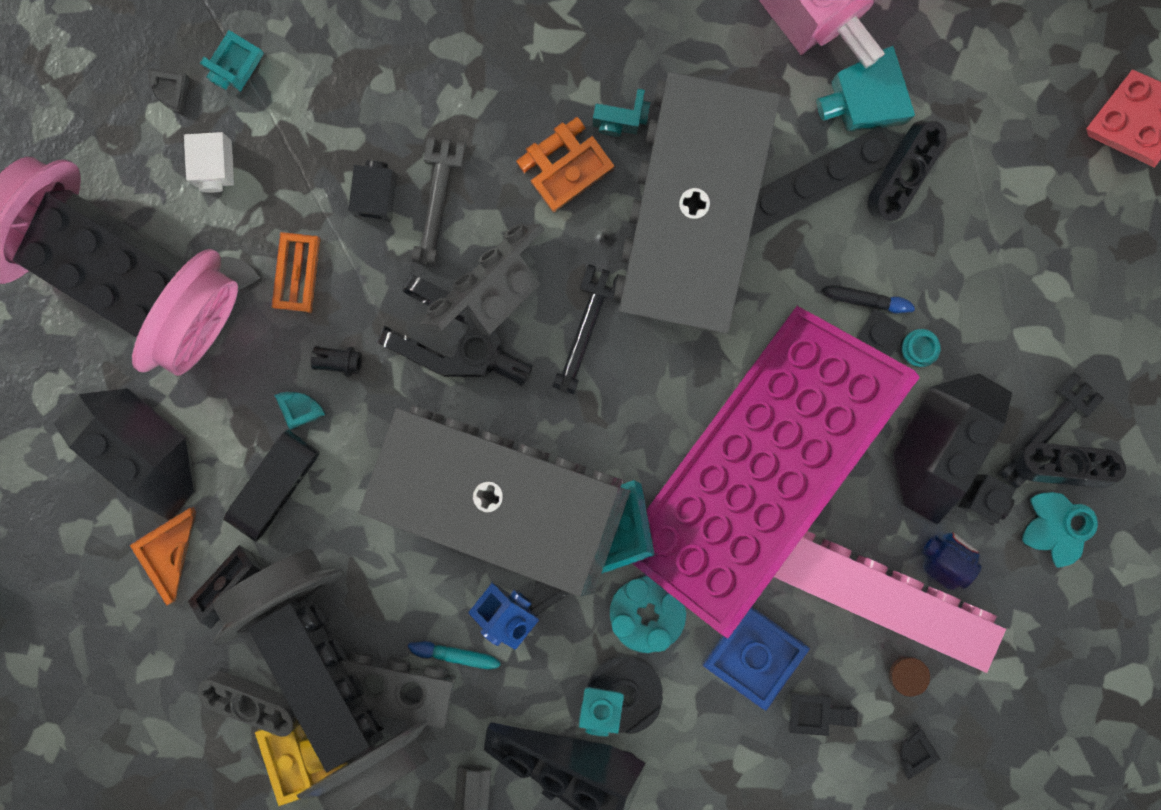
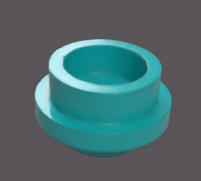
(921, 348)

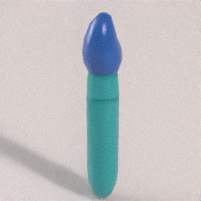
(454, 655)

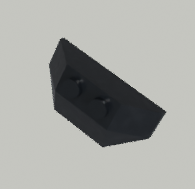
(948, 443)
(131, 448)

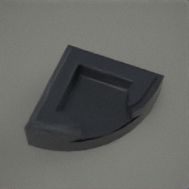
(916, 752)

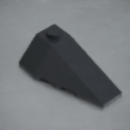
(574, 770)

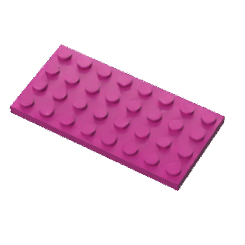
(769, 466)

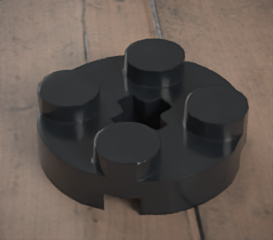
(647, 692)

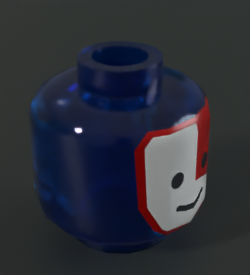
(951, 561)

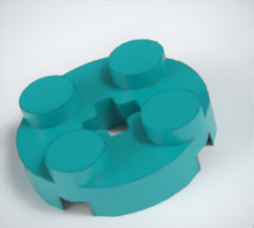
(627, 624)

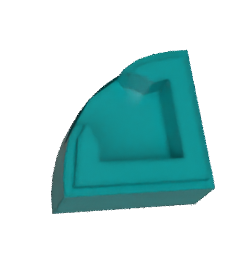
(298, 408)

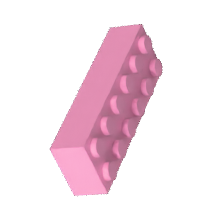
(893, 601)

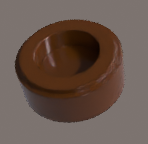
(909, 676)

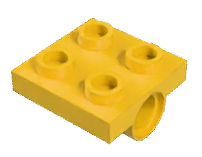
(290, 763)

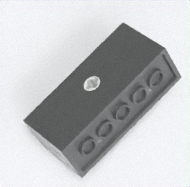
(707, 142)
(444, 488)

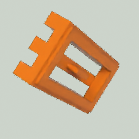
(311, 270)

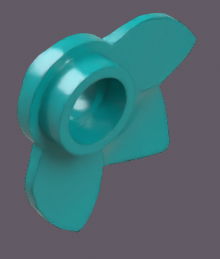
(1053, 527)

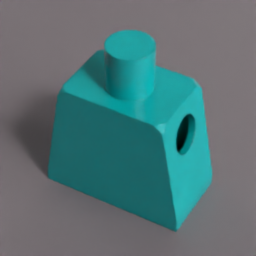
(869, 95)

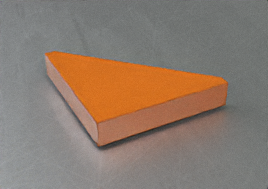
(164, 553)

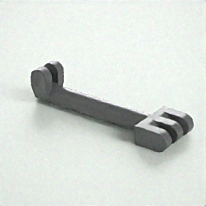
(427, 253)

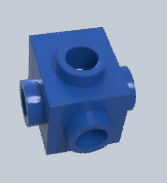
(504, 616)

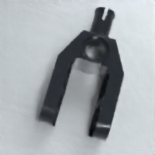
(459, 365)

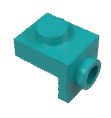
(232, 62)
(615, 120)
(601, 711)

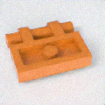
(572, 173)

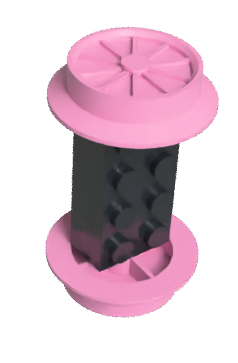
(109, 267)

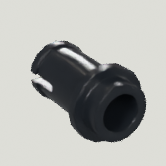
(337, 360)

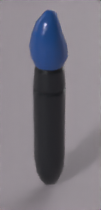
(868, 299)

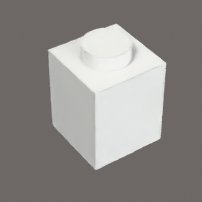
(209, 161)

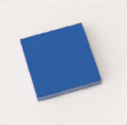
(756, 658)

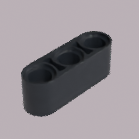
(271, 485)

